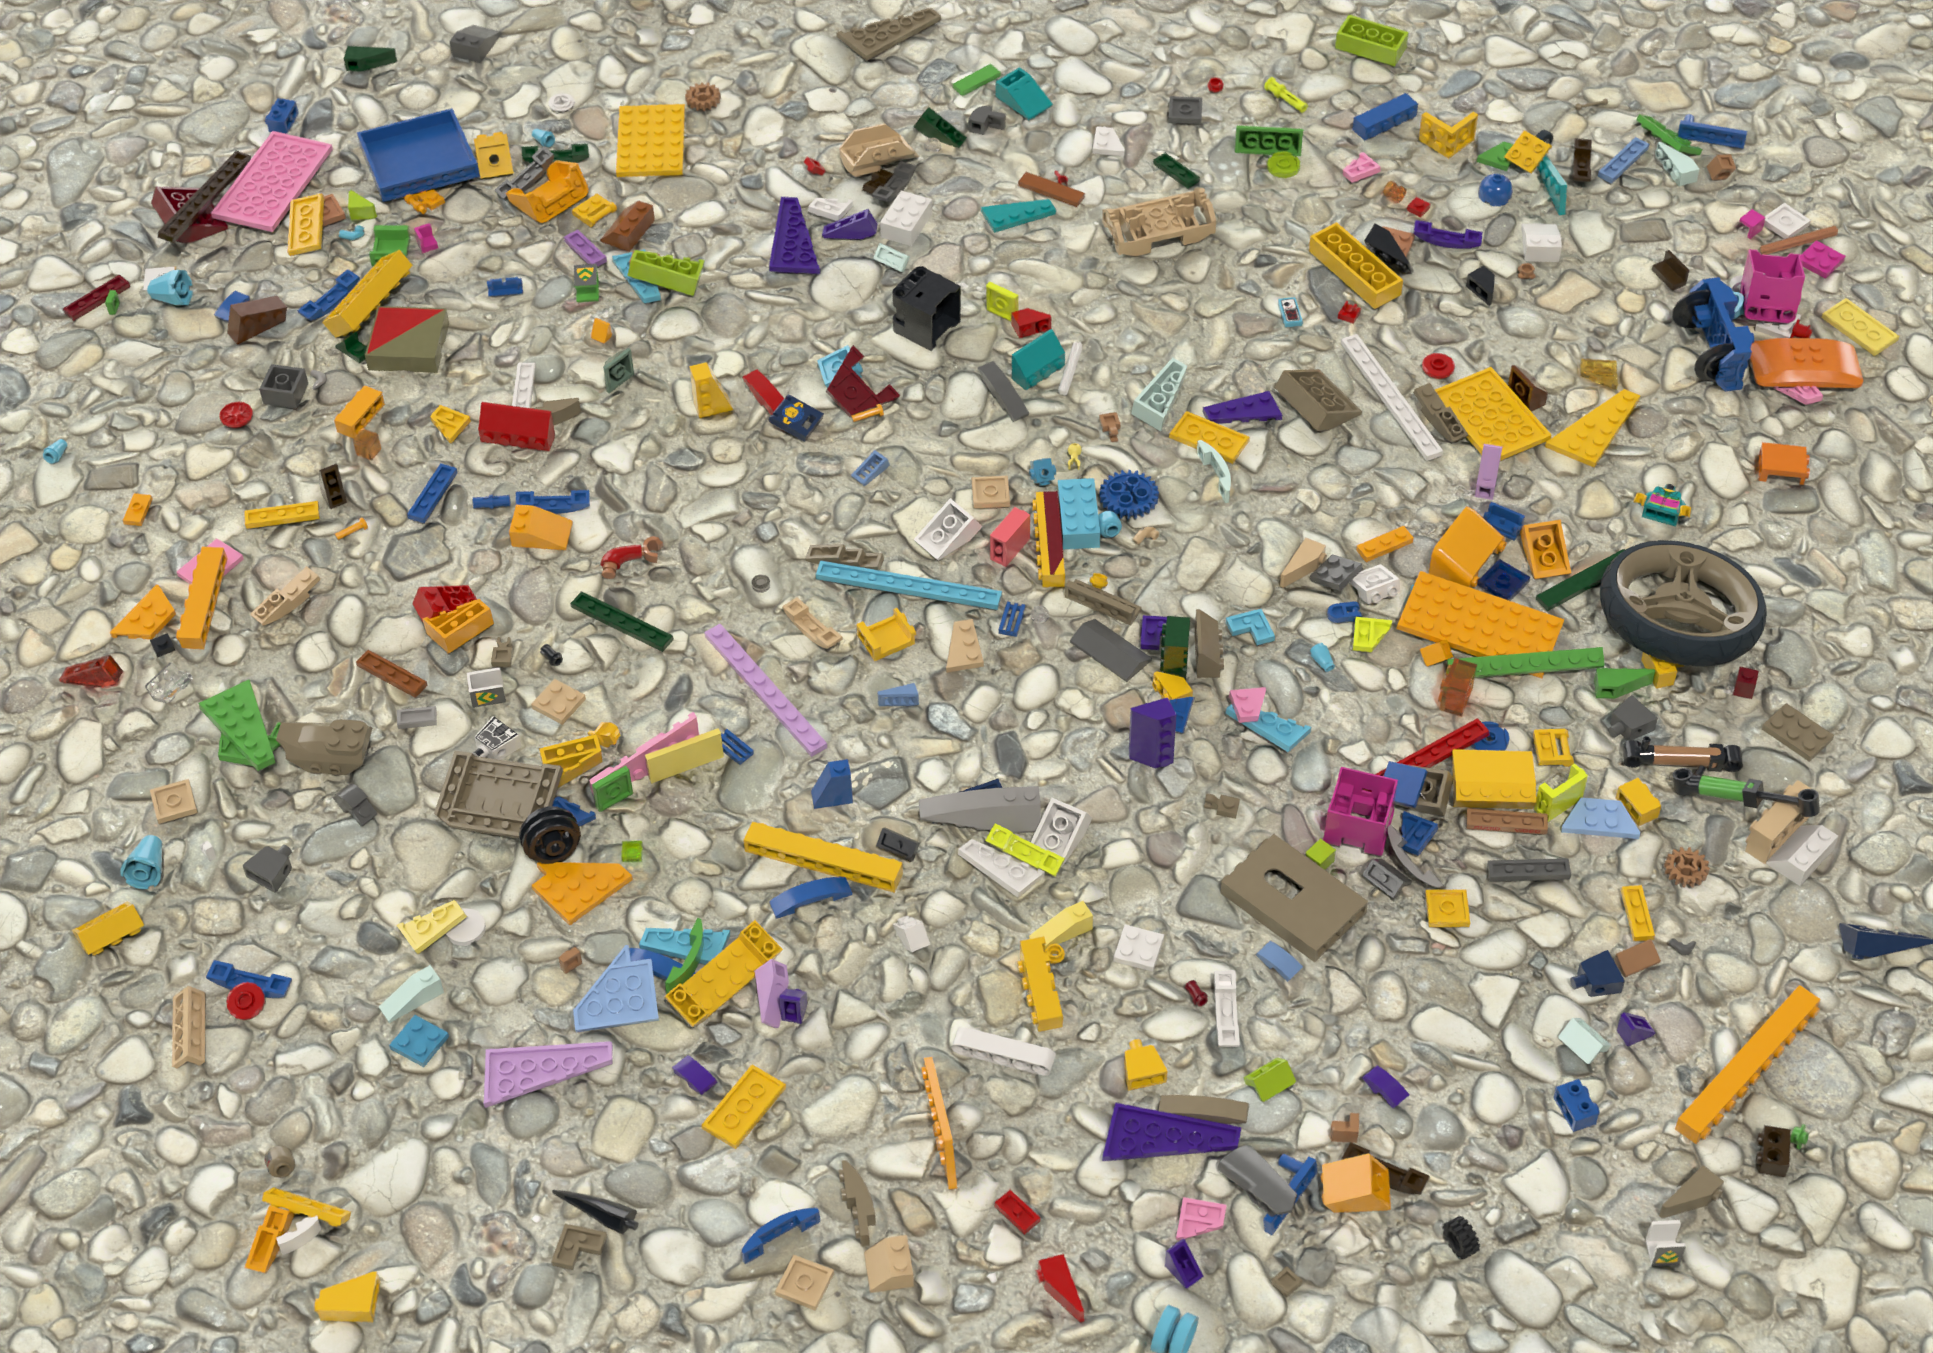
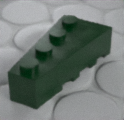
(1175, 643)

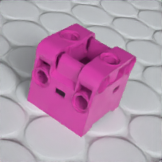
(1776, 290)
(1377, 804)

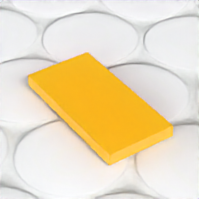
(305, 224)
(1224, 440)
(743, 1106)

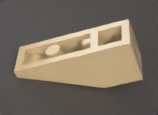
(1304, 561)

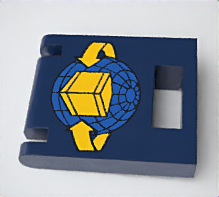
(792, 415)

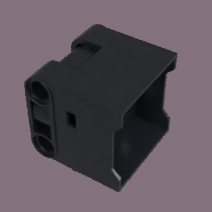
(925, 306)

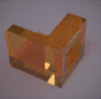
(367, 444)

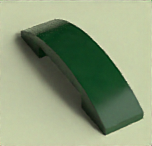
(576, 154)

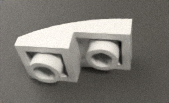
(307, 1230)

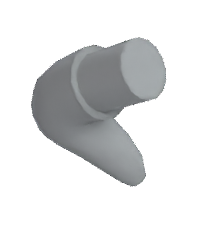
(321, 378)

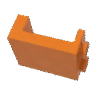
(1783, 461)

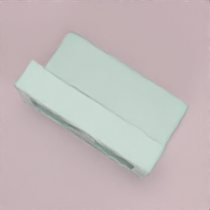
(1583, 1040)

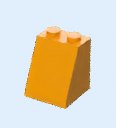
(1356, 1185)

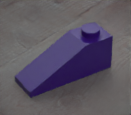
(852, 227)

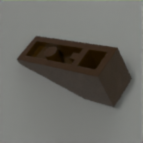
(332, 486)

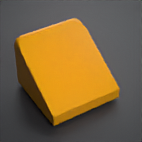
(601, 331)

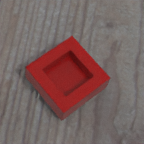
(814, 166)
(1418, 207)

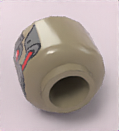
(279, 1161)

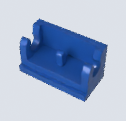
(1504, 520)

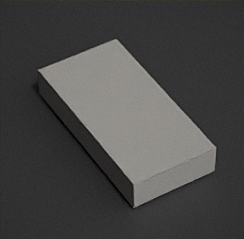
(416, 717)

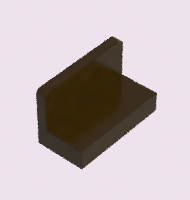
(1671, 271)

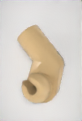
(1145, 532)

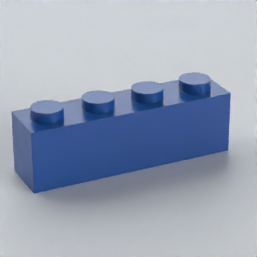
(1385, 116)

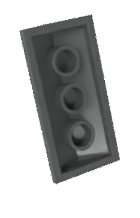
(1110, 649)

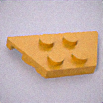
(146, 617)

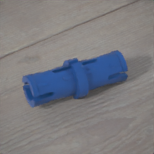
(491, 501)

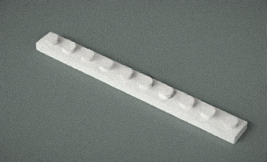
(1392, 397)

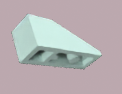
(412, 993)

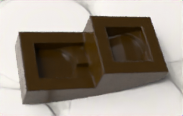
(878, 179)

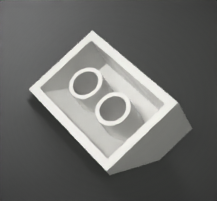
(1803, 852)

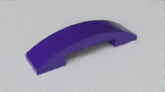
(1447, 238)

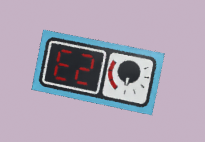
(1290, 312)

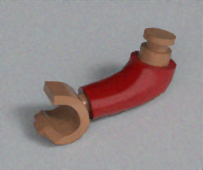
(617, 556)

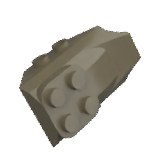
(325, 747)

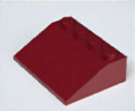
(170, 199)

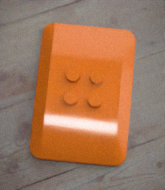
(1805, 363)

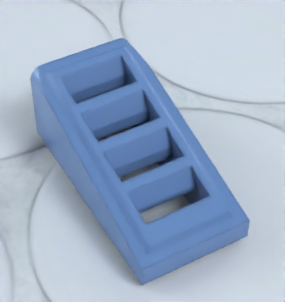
(870, 461)
(899, 696)

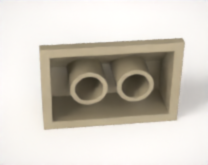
(1207, 646)

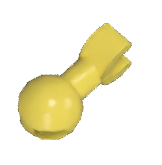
(1074, 451)

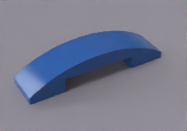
(332, 298)
(556, 504)
(808, 893)
(661, 964)
(228, 977)
(802, 1218)

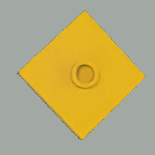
(1447, 908)

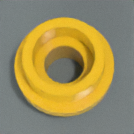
(1098, 580)
(1055, 949)

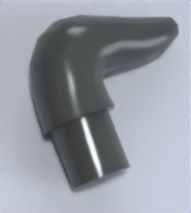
(1681, 948)

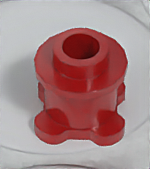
(1801, 331)

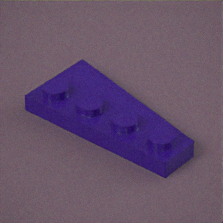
(1255, 406)

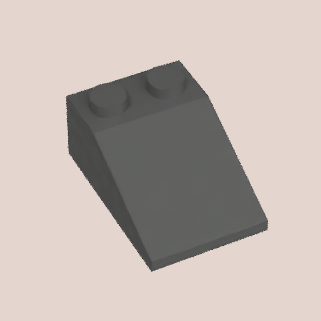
(473, 43)

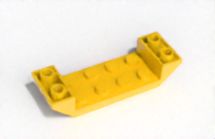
(724, 975)

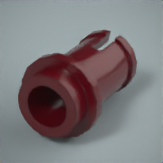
(1199, 997)

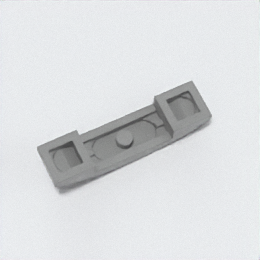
(1397, 843)

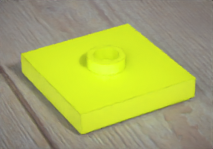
(1001, 301)

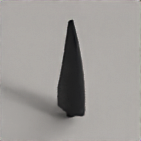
(608, 1213)

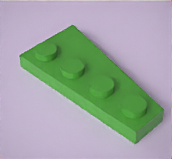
(1669, 137)

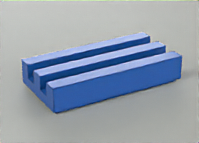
(1014, 608)
(739, 744)

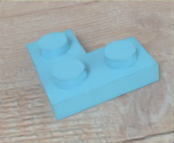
(1252, 622)

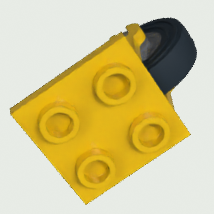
(1530, 149)

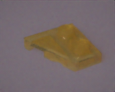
(1600, 371)

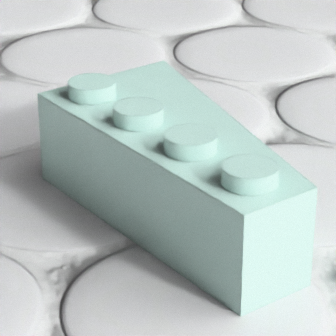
(1160, 394)

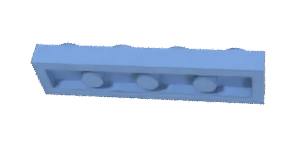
(1623, 160)

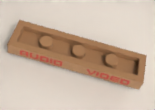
(1506, 821)

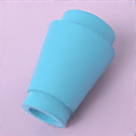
(544, 137)
(54, 451)
(1322, 656)

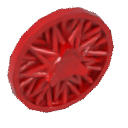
(1438, 365)
(236, 414)
(245, 1001)

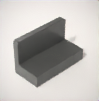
(1386, 877)

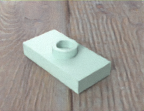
(891, 257)

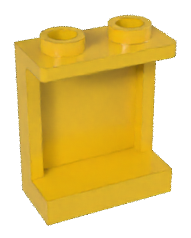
(887, 635)

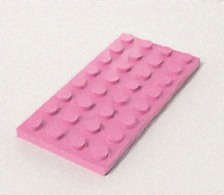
(271, 181)

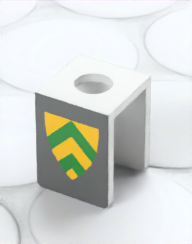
(486, 687)
(1662, 1244)

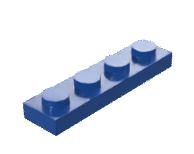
(432, 493)

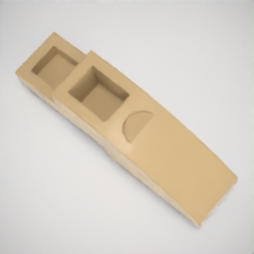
(290, 597)

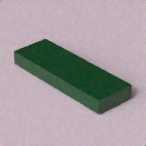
(1176, 170)

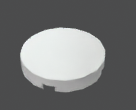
(468, 930)

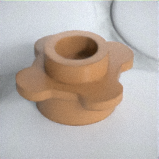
(1526, 271)

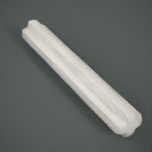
(1070, 368)

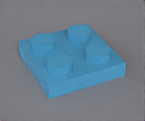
(419, 1041)

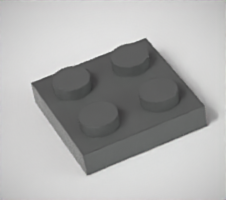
(1185, 110)
(1336, 572)

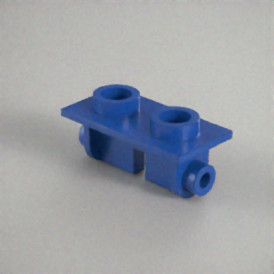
(512, 286)

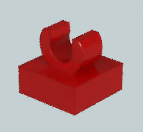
(1349, 312)

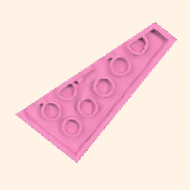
(637, 762)

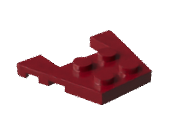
(852, 392)

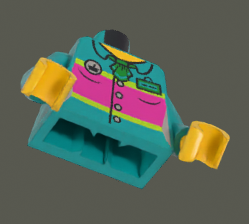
(1663, 505)

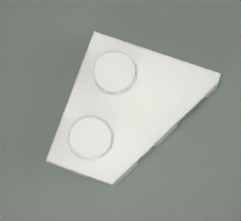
(830, 208)

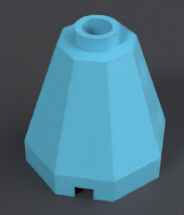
(172, 288)

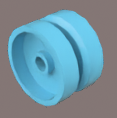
(1174, 1332)

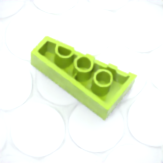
(666, 271)

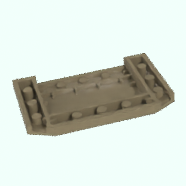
(494, 793)

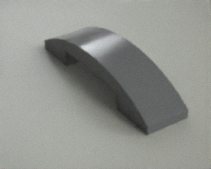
(529, 175)
(898, 182)

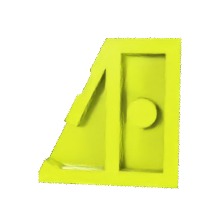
(1369, 633)

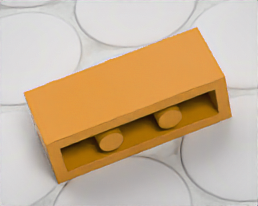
(359, 411)

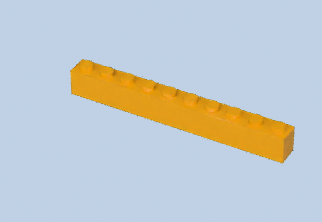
(1747, 1065)

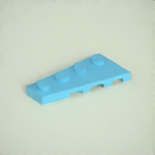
(645, 290)
(1277, 730)
(677, 943)

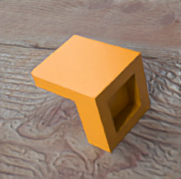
(1436, 652)

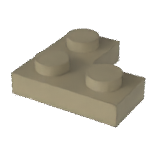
(577, 1239)

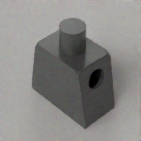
(1632, 720)
(269, 867)

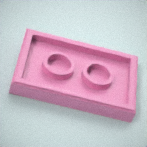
(233, 556)

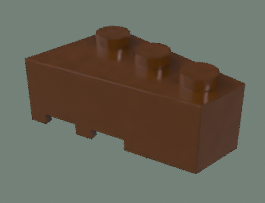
(255, 317)

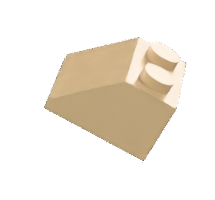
(889, 1265)

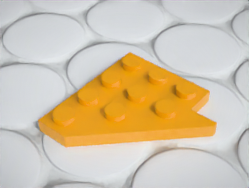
(578, 887)

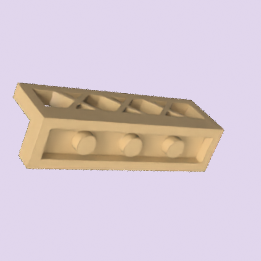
(191, 1025)

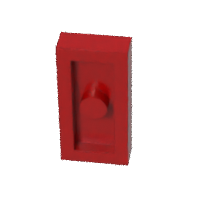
(1017, 1212)

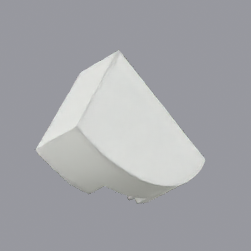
(208, 850)

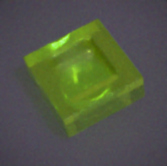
(632, 851)

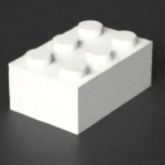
(906, 218)

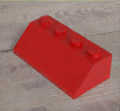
(516, 426)

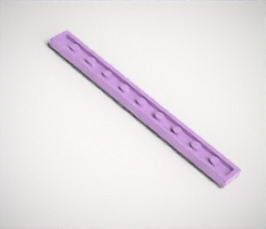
(766, 690)

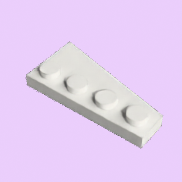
(1008, 873)

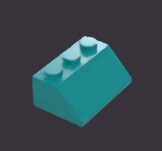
(1037, 360)

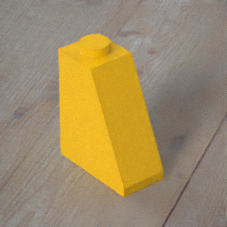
(350, 1300)

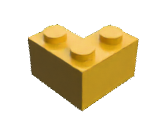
(1664, 671)

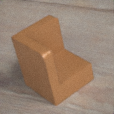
(1346, 1131)

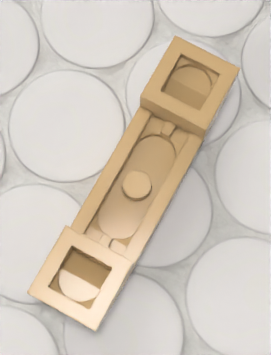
(809, 625)

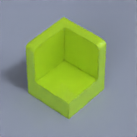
(1321, 854)

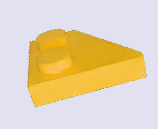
(449, 422)

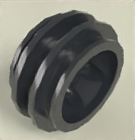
(556, 833)

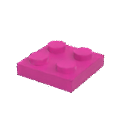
(1821, 259)

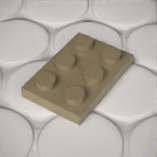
(1797, 732)

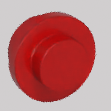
(1215, 84)

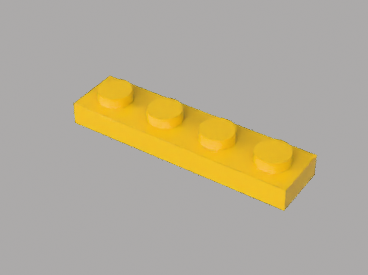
(282, 514)
(299, 1204)

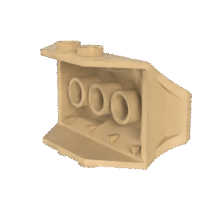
(873, 147)

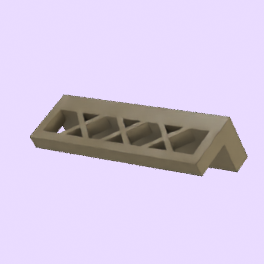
(1102, 601)

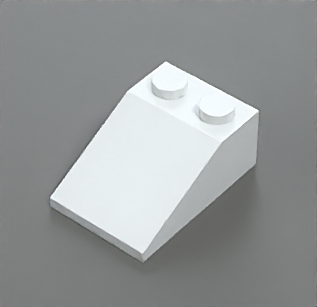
(1541, 242)
(947, 530)
(1061, 828)

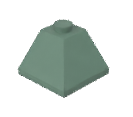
(618, 369)

